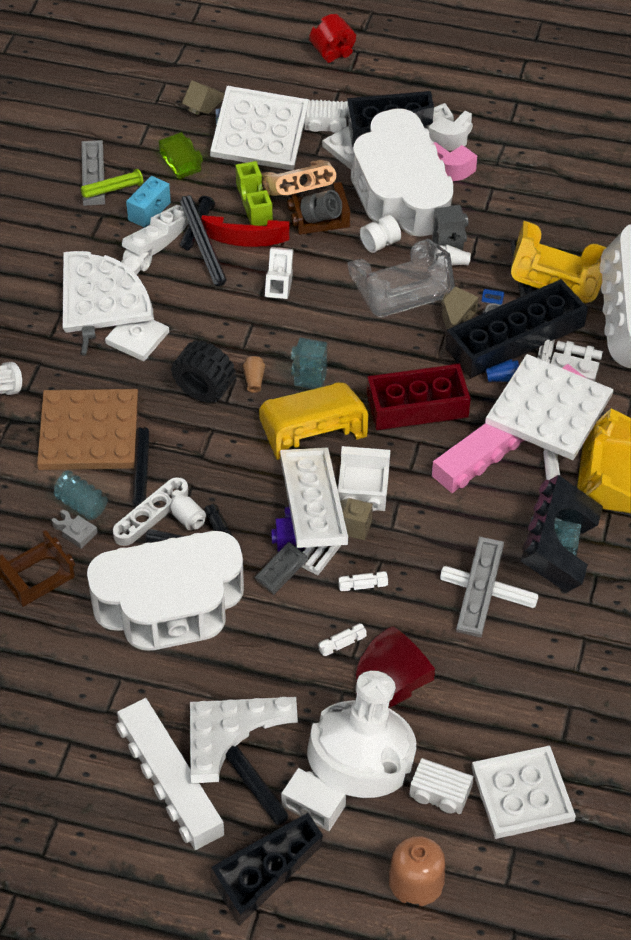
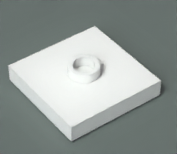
(137, 338)

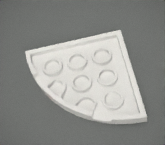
(101, 293)

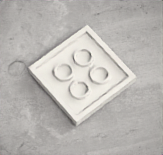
(523, 792)

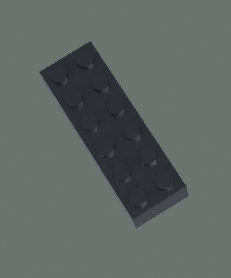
(515, 328)

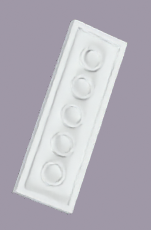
(313, 498)

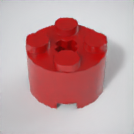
(333, 38)

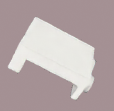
(364, 475)

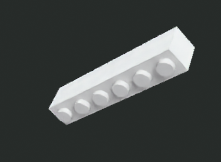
(170, 774)

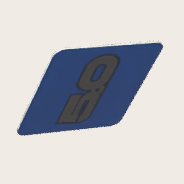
(492, 296)

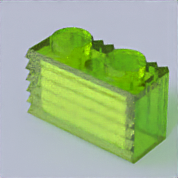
(180, 155)

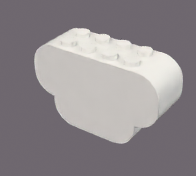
(400, 172)
(616, 288)
(168, 589)

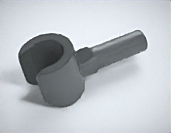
(88, 333)

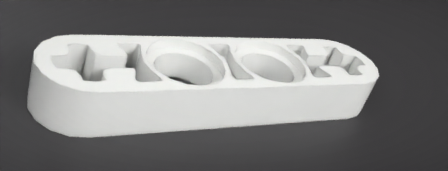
(147, 508)

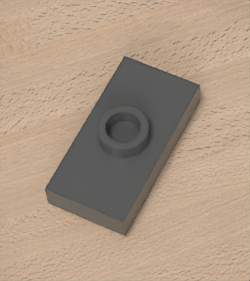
(281, 568)

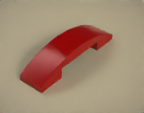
(246, 235)

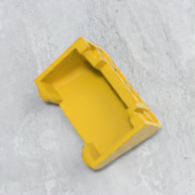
(543, 265)
(312, 414)
(607, 462)

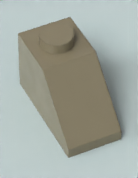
(202, 98)
(458, 307)
(357, 517)

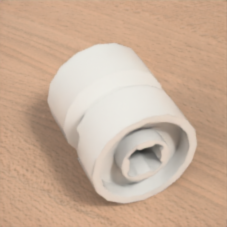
(380, 233)

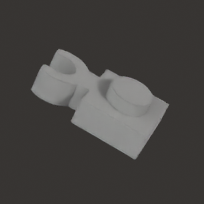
(77, 530)

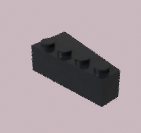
(363, 109)
(262, 867)

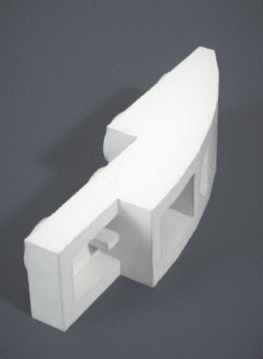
(160, 233)

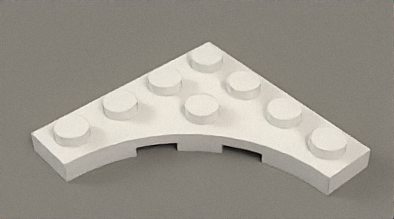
(225, 724)

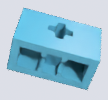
(148, 201)

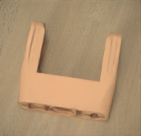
(318, 175)

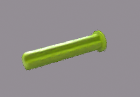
(112, 184)

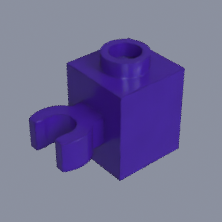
(284, 532)

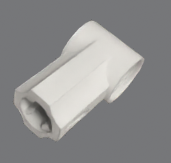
(137, 262)

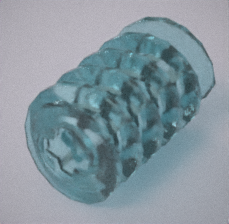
(80, 495)

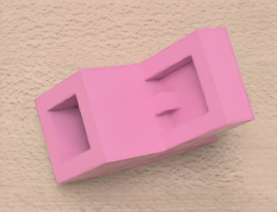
(458, 163)

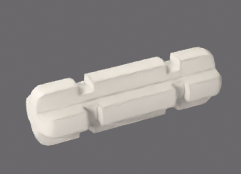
(546, 350)
(363, 581)
(342, 639)

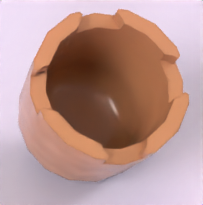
(417, 871)

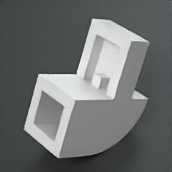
(451, 134)
(280, 273)

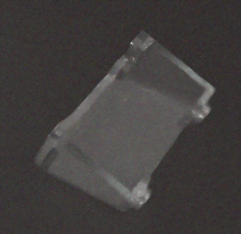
(407, 284)

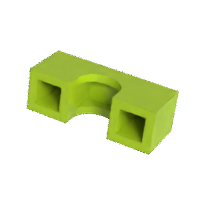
(255, 200)

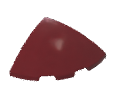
(400, 659)

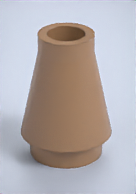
(254, 373)

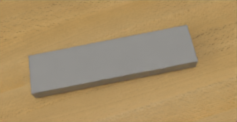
(93, 168)
(480, 587)

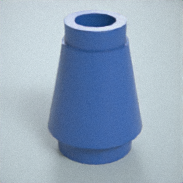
(502, 372)

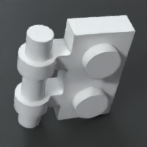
(584, 366)

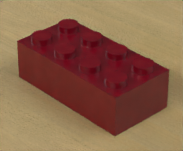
(418, 396)

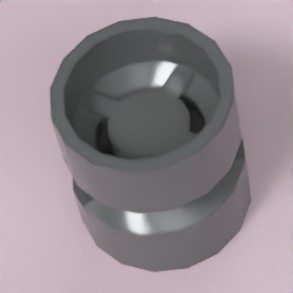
(321, 206)

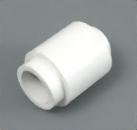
(188, 512)

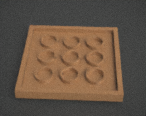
(88, 429)

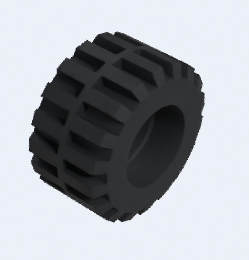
(203, 371)

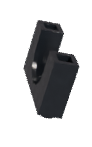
(542, 548)

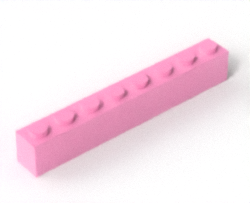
(475, 454)

